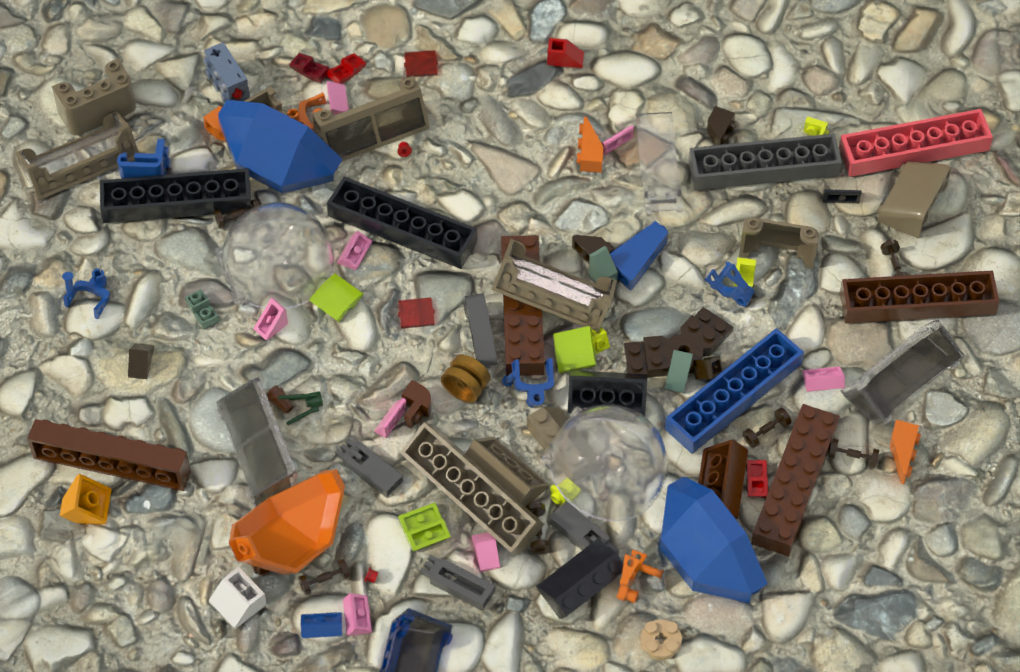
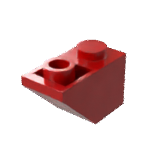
(564, 53)

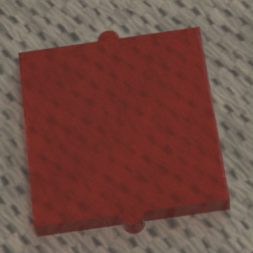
(421, 63)
(416, 313)

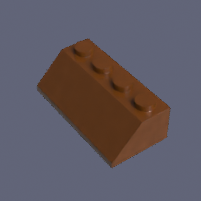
(724, 472)

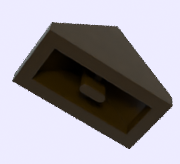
(140, 360)
(707, 367)

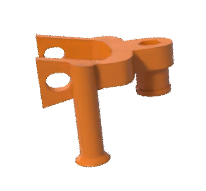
(300, 115)
(630, 572)

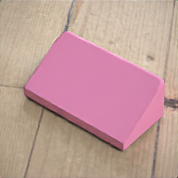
(337, 97)
(618, 139)
(354, 250)
(823, 378)
(391, 418)
(357, 614)

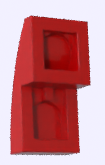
(347, 69)
(757, 478)

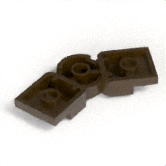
(697, 336)

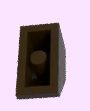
(587, 245)

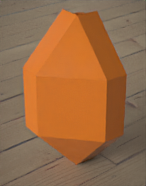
(291, 525)

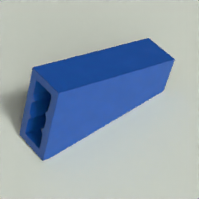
(638, 254)

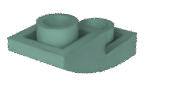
(201, 309)
(678, 371)

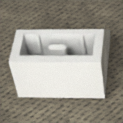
(237, 598)

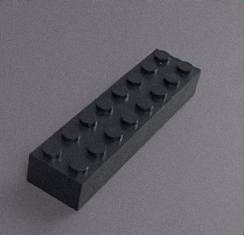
(174, 195)
(402, 222)

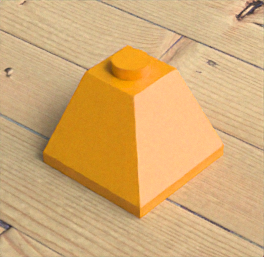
(86, 501)

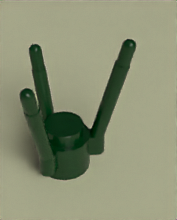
(312, 400)

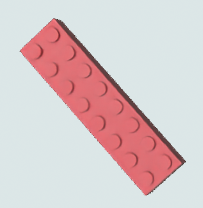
(915, 142)

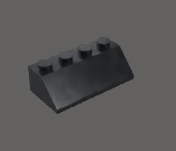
(601, 388)
(580, 578)

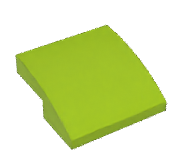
(336, 297)
(574, 349)
(424, 527)

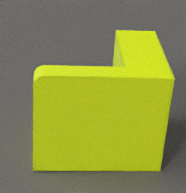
(747, 269)

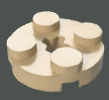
(663, 628)

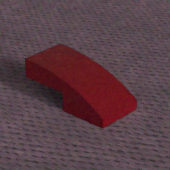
(309, 68)

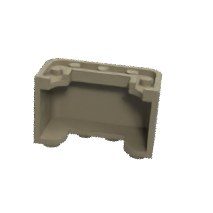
(87, 107)

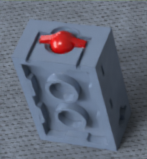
(225, 73)

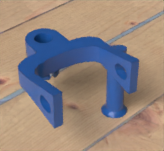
(95, 285)
(741, 294)
(534, 391)

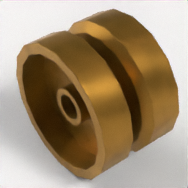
(465, 378)

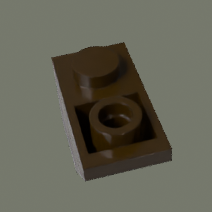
(720, 124)

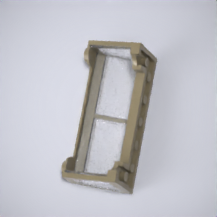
(79, 158)

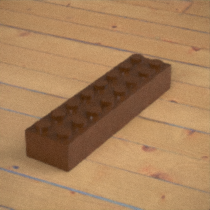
(919, 296)
(523, 322)
(109, 454)
(795, 480)

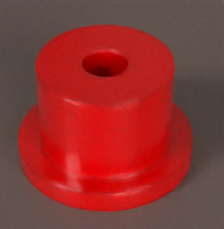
(404, 149)
(371, 575)

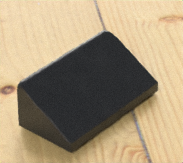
(841, 196)

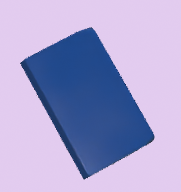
(321, 625)

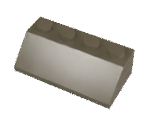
(545, 424)
(507, 469)

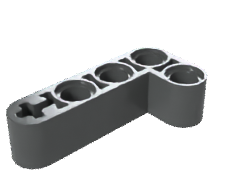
(480, 329)

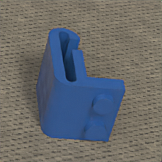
(146, 163)

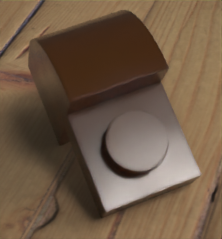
(418, 401)

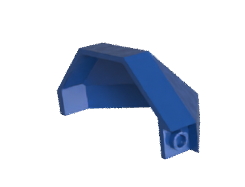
(276, 147)
(708, 543)

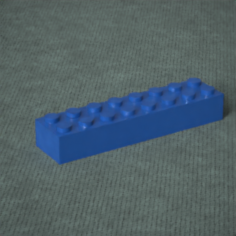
(734, 391)

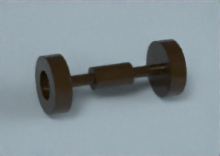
(235, 214)
(890, 248)
(781, 417)
(853, 453)
(540, 545)
(343, 569)

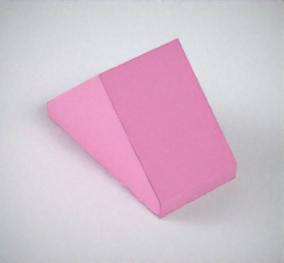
(271, 320)
(486, 551)

